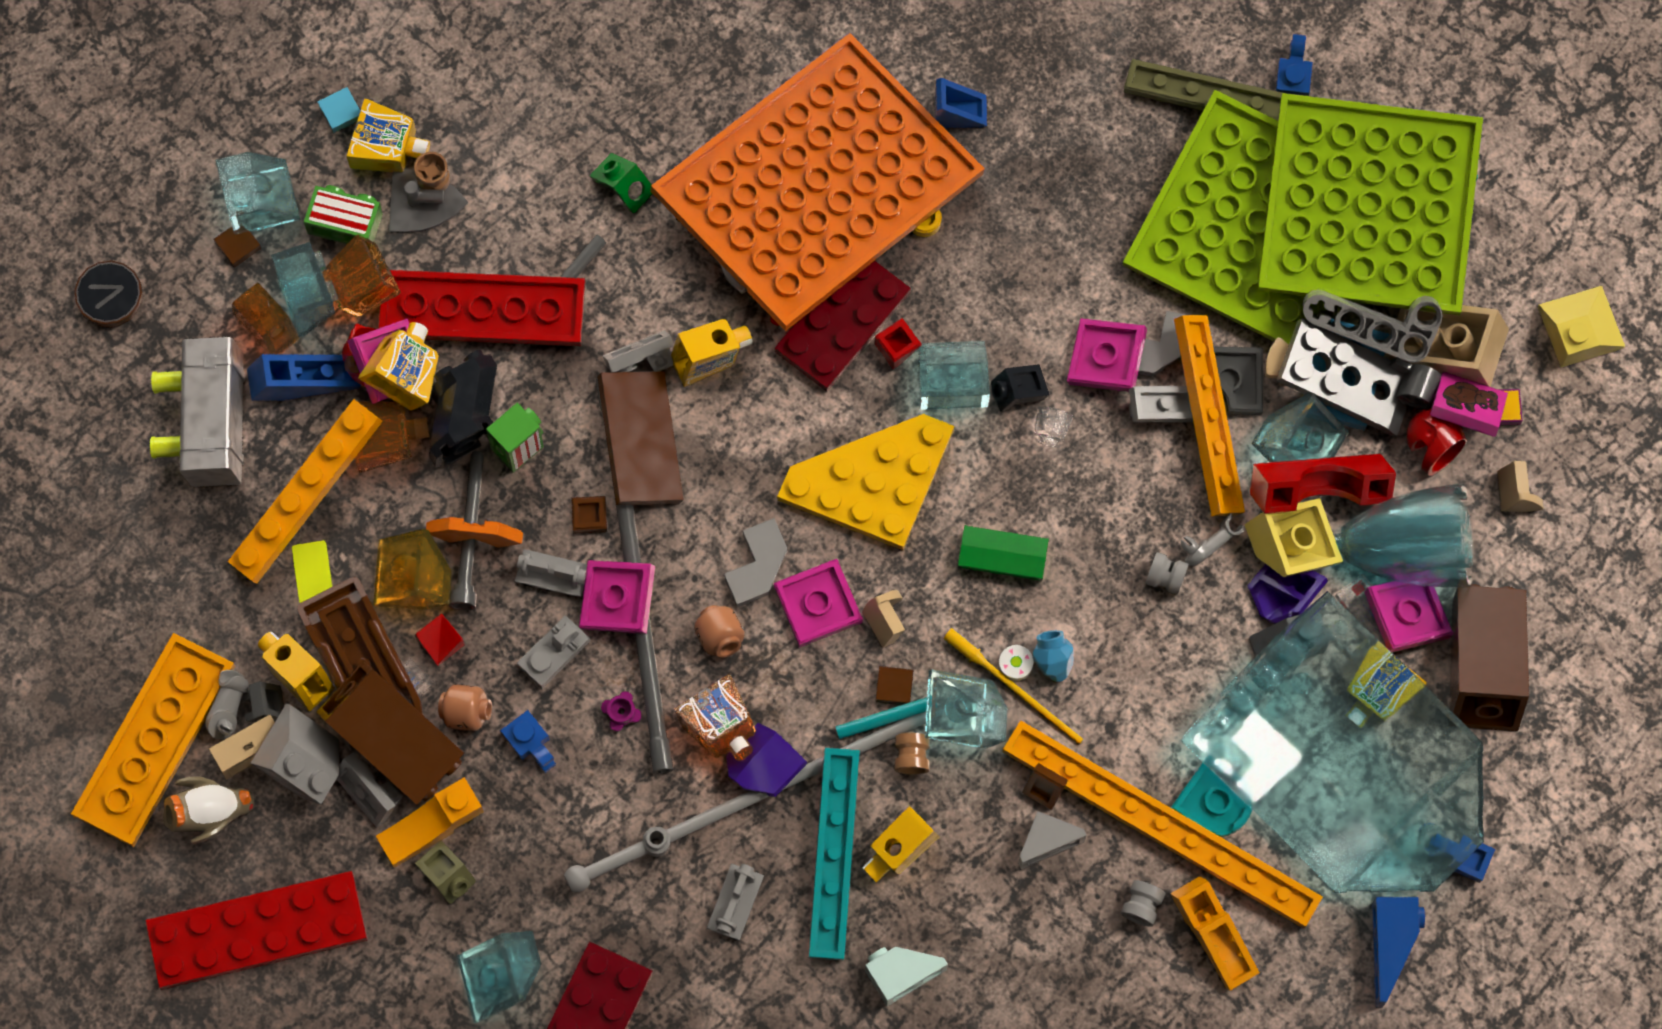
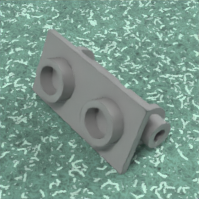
(551, 573)
(735, 901)

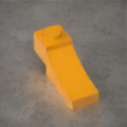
(430, 822)
(1215, 932)

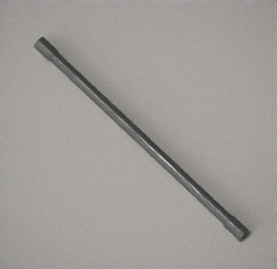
(659, 742)

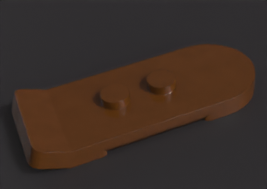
(350, 632)

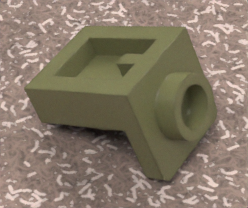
(446, 872)

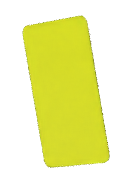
(311, 569)

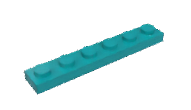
(834, 854)

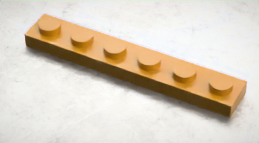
(1209, 415)
(305, 491)

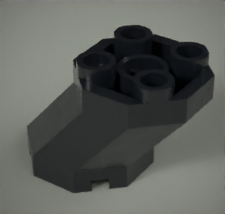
(462, 408)

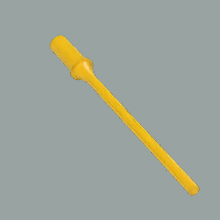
(974, 655)

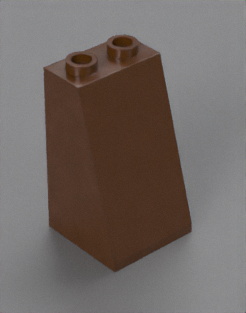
(1489, 657)
(391, 733)

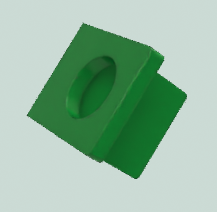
(618, 175)

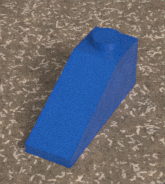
(297, 376)
(1395, 930)

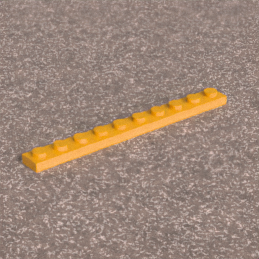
(1165, 825)

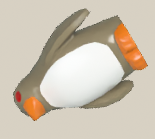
(205, 807)

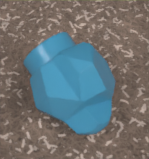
(1054, 655)

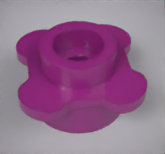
(623, 701)

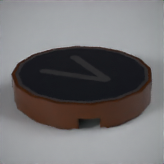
(108, 293)

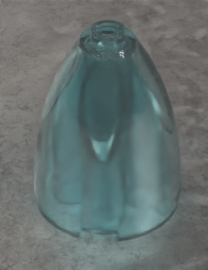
(1413, 538)

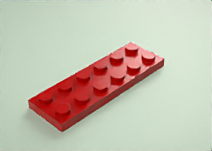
(489, 307)
(256, 930)

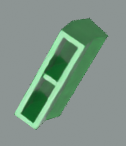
(1003, 553)

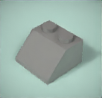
(300, 755)

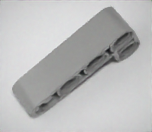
(1370, 319)

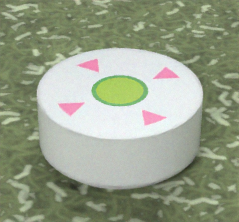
(1016, 662)

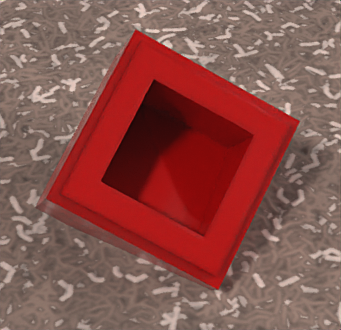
(897, 343)
(439, 639)

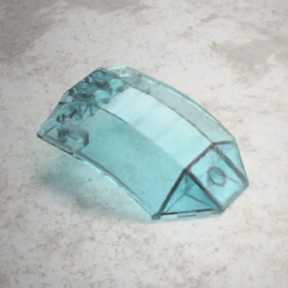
(1348, 756)

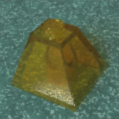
(411, 572)

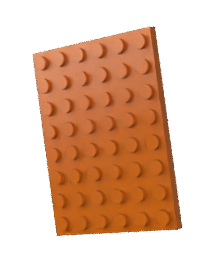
(817, 181)

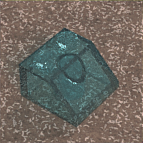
(257, 191)
(304, 286)
(953, 375)

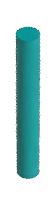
(881, 718)

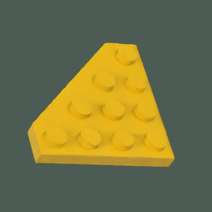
(873, 481)

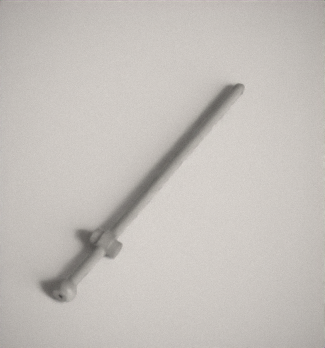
(579, 878)

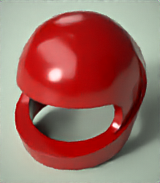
(1441, 437)

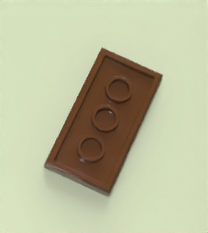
(640, 438)

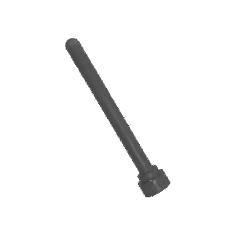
(463, 594)

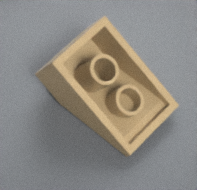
(1463, 344)

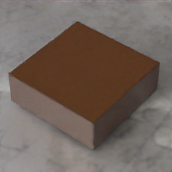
(237, 246)
(589, 514)
(894, 685)
(1045, 786)

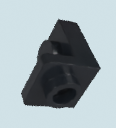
(1019, 386)

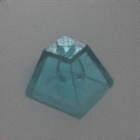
(1300, 432)
(964, 710)
(499, 972)

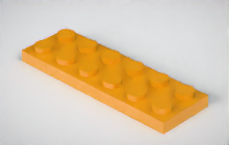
(152, 740)

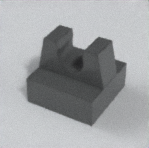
(265, 701)

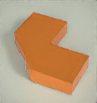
(493, 533)

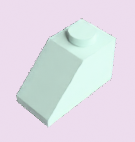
(901, 971)

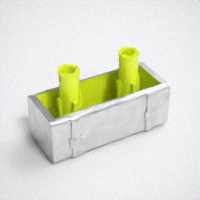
(209, 412)

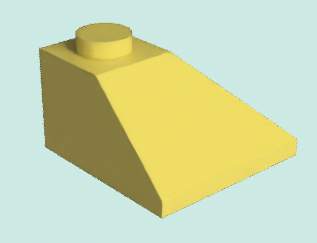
(1581, 326)
(1294, 539)

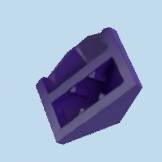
(1284, 596)
(768, 766)

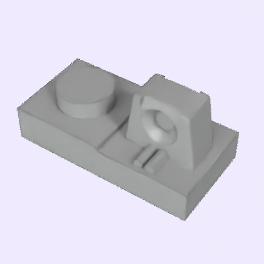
(653, 348)
(1160, 404)
(553, 652)
(373, 799)

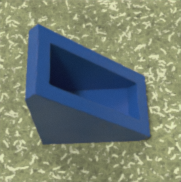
(959, 106)

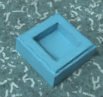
(339, 109)

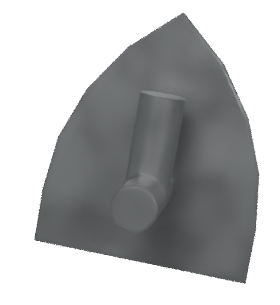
(418, 208)

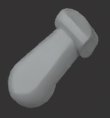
(1205, 548)
(222, 716)

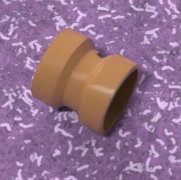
(428, 167)
(912, 753)

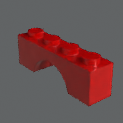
(1357, 478)

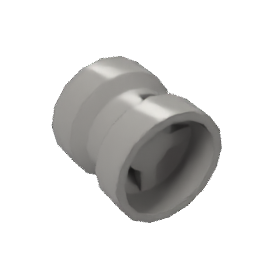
(1167, 573)
(1142, 903)

